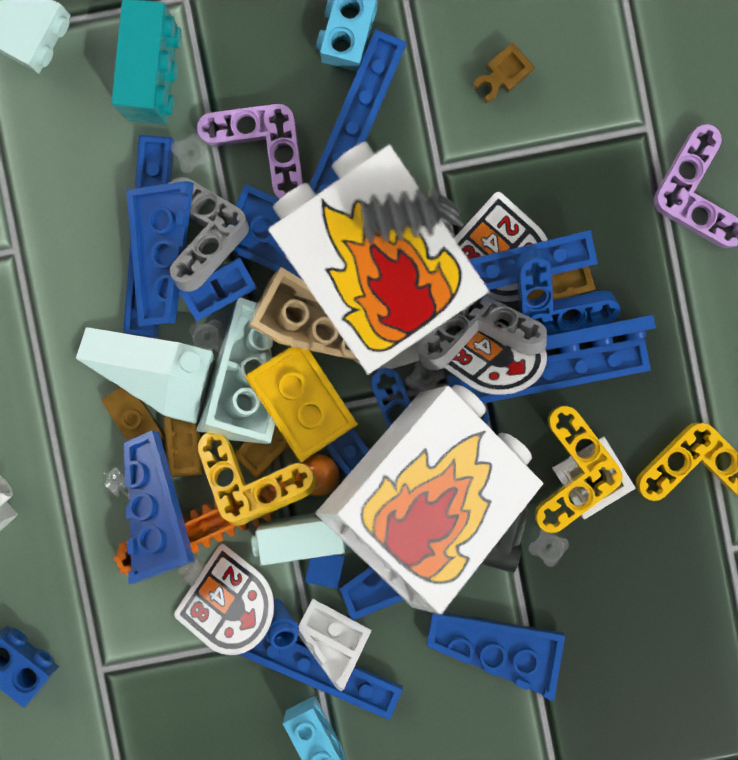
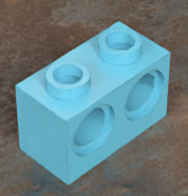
(353, 30)
(312, 732)

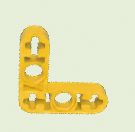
(703, 453)
(590, 468)
(249, 494)

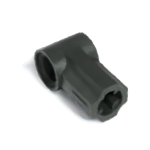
(507, 551)

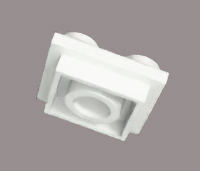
(569, 469)

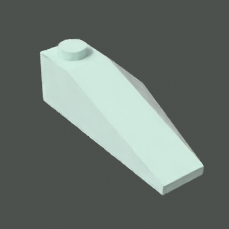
(156, 371)
(230, 402)

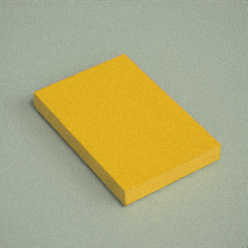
(300, 401)

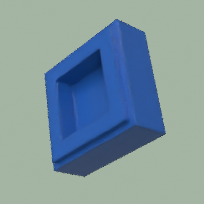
(325, 570)

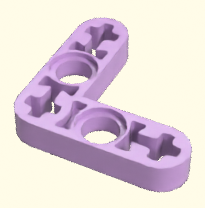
(263, 131)
(687, 199)

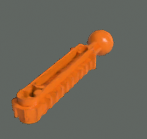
(210, 524)

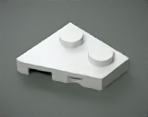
(333, 641)

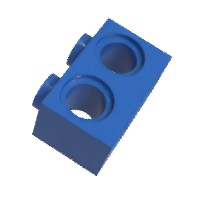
(220, 289)
(23, 655)

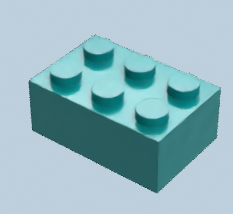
(145, 62)

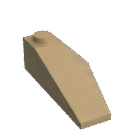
(295, 318)

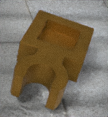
(506, 71)

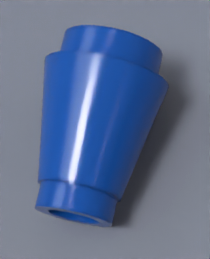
(283, 628)

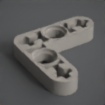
(214, 232)
(482, 321)

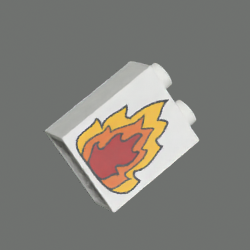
(380, 291)
(432, 497)

